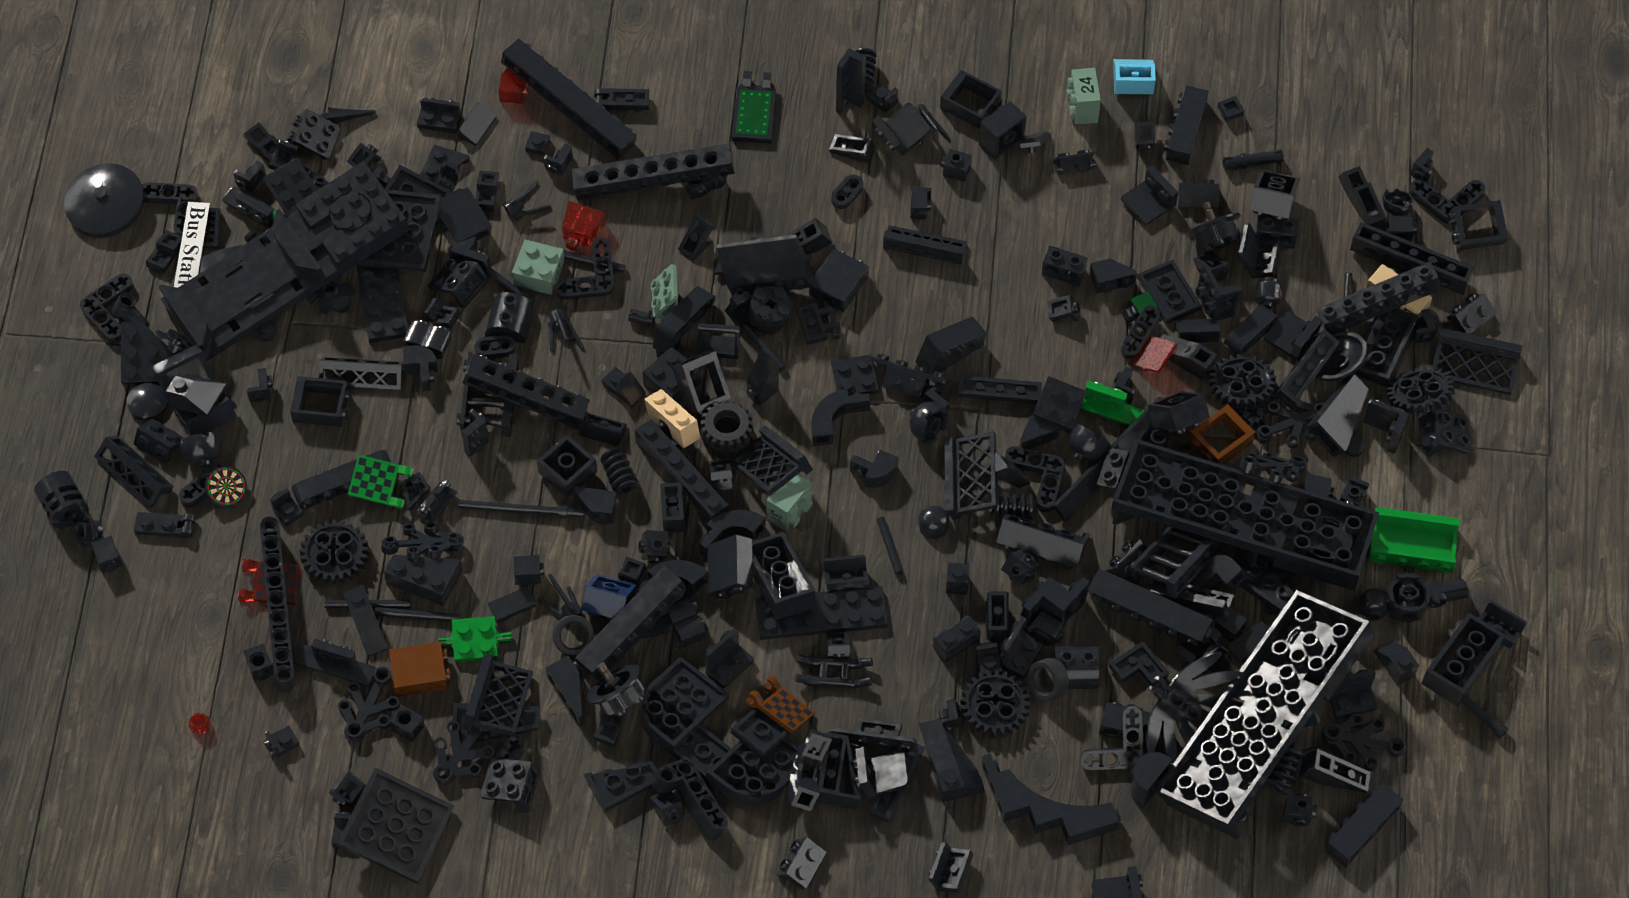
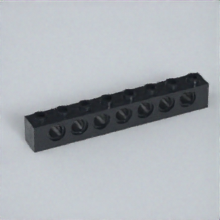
(643, 168)

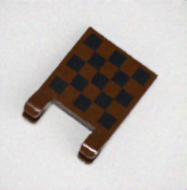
(781, 706)

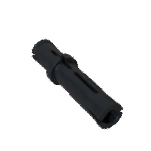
(1246, 160)

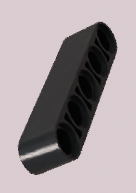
(329, 483)

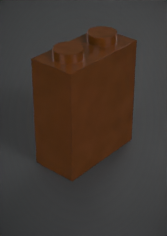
(419, 669)

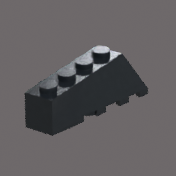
(1042, 540)

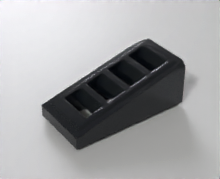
(863, 153)
(215, 213)

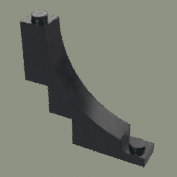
(1018, 800)

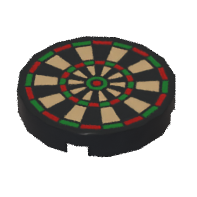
(225, 486)

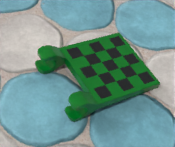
(375, 480)

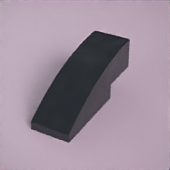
(1362, 195)

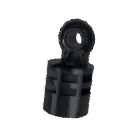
(67, 507)

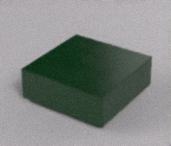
(1142, 301)

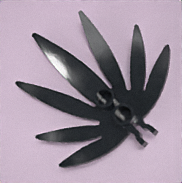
(1183, 704)

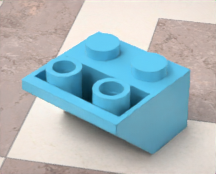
(1133, 76)

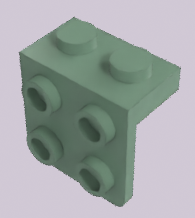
(664, 292)

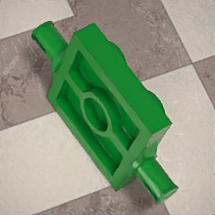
(474, 638)

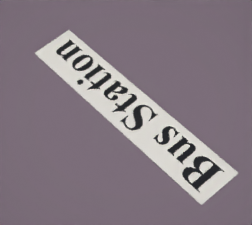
(191, 242)

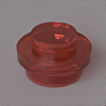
(199, 723)

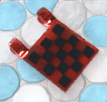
(291, 575)

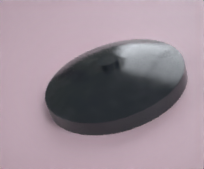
(104, 200)

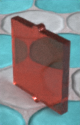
(1154, 354)

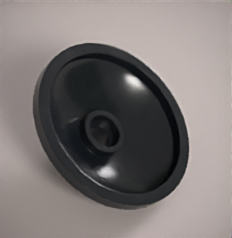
(1346, 357)

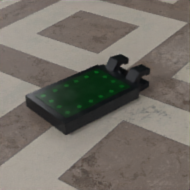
(754, 110)

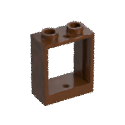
(1234, 423)

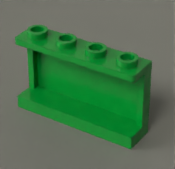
(1414, 540)

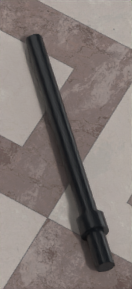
(561, 511)

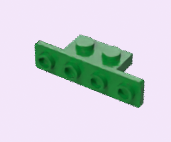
(1109, 404)

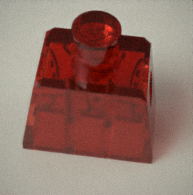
(581, 225)

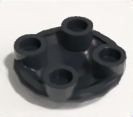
(147, 400)

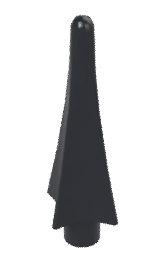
(339, 115)

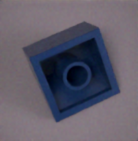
(606, 596)

